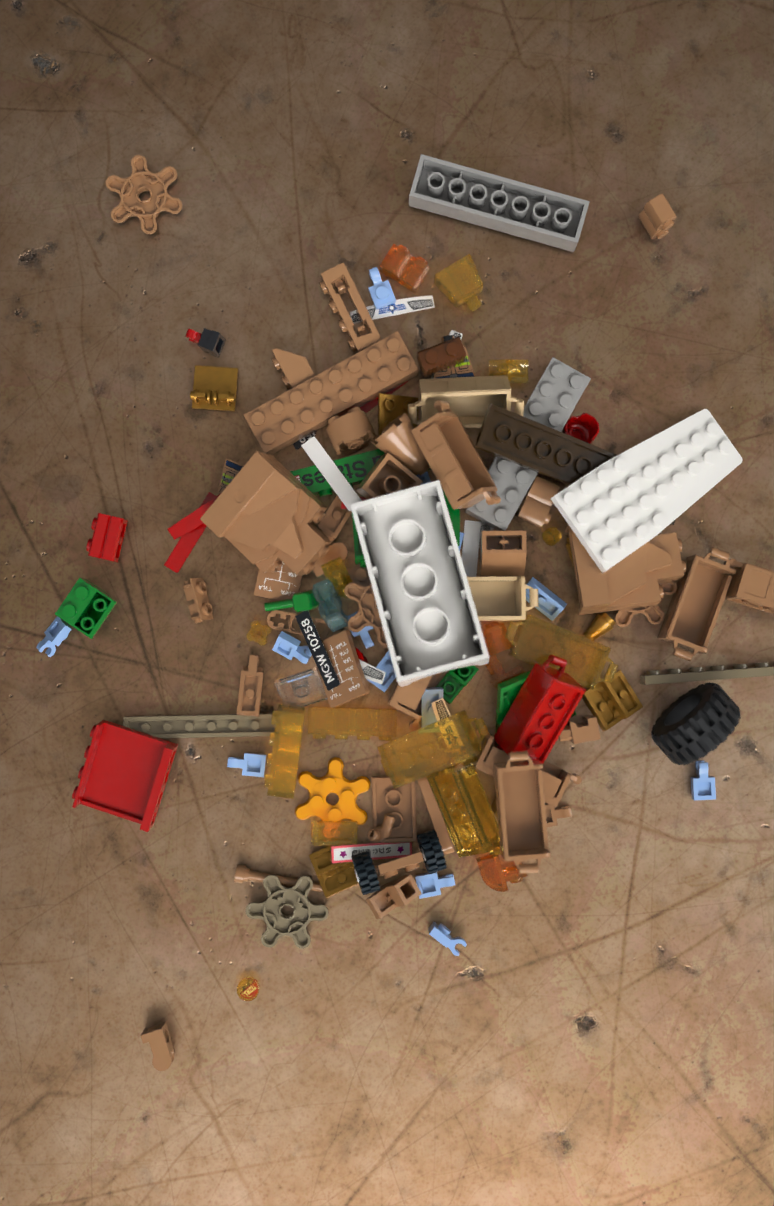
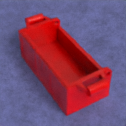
(540, 710)

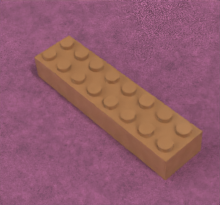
(332, 394)

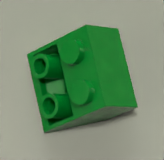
(86, 607)

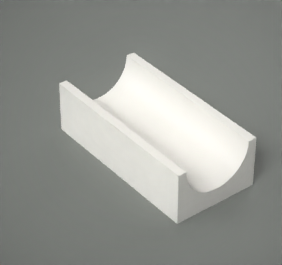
(419, 583)

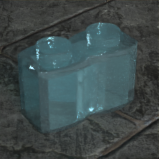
(330, 605)

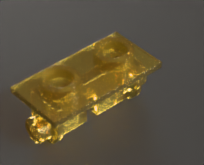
(337, 574)

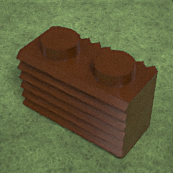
(441, 356)

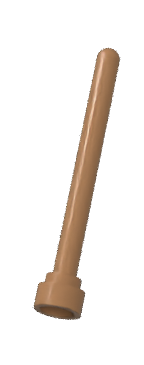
(244, 874)

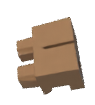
(581, 732)

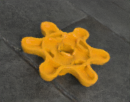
(332, 783)

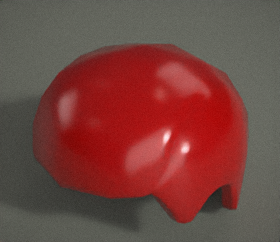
(582, 427)

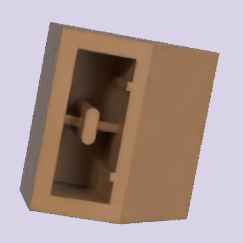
(502, 553)

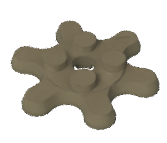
(290, 925)

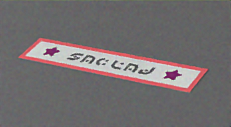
(376, 850)

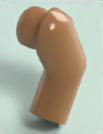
(382, 832)

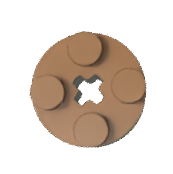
(350, 431)

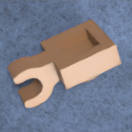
(553, 814)

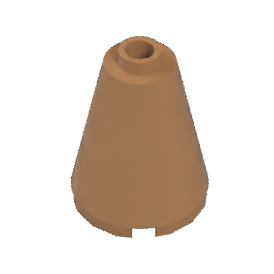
(401, 444)

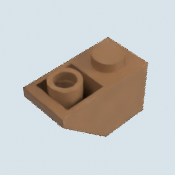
(294, 367)

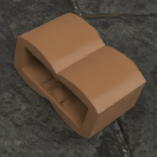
(657, 217)
(538, 502)

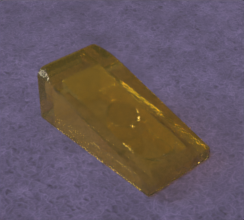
(333, 833)

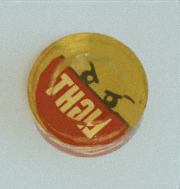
(248, 989)

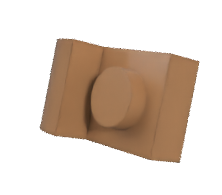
(392, 895)

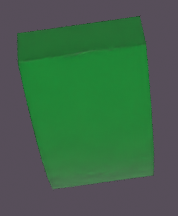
(455, 681)

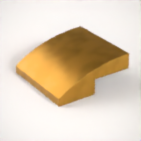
(612, 701)
(332, 876)

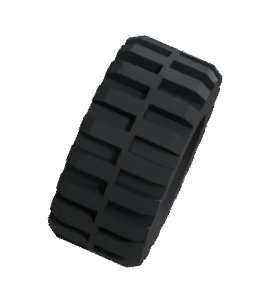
(696, 724)

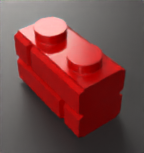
(107, 537)

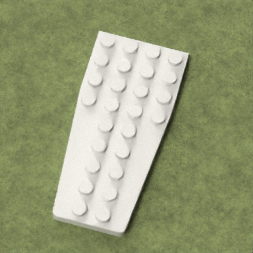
(646, 488)

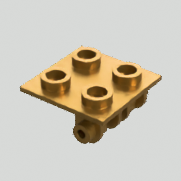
(214, 388)
(391, 407)

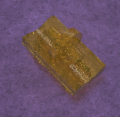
(515, 369)

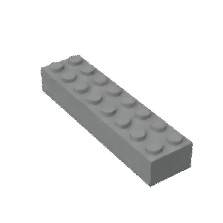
(498, 203)
(548, 405)

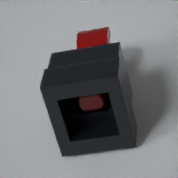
(208, 341)

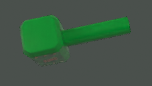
(300, 601)

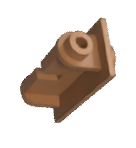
(196, 590)

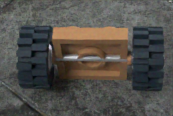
(429, 852)

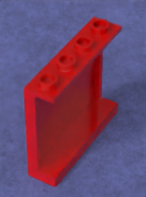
(124, 773)

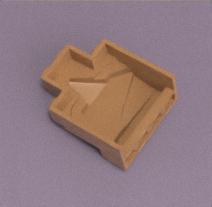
(270, 517)
(632, 580)

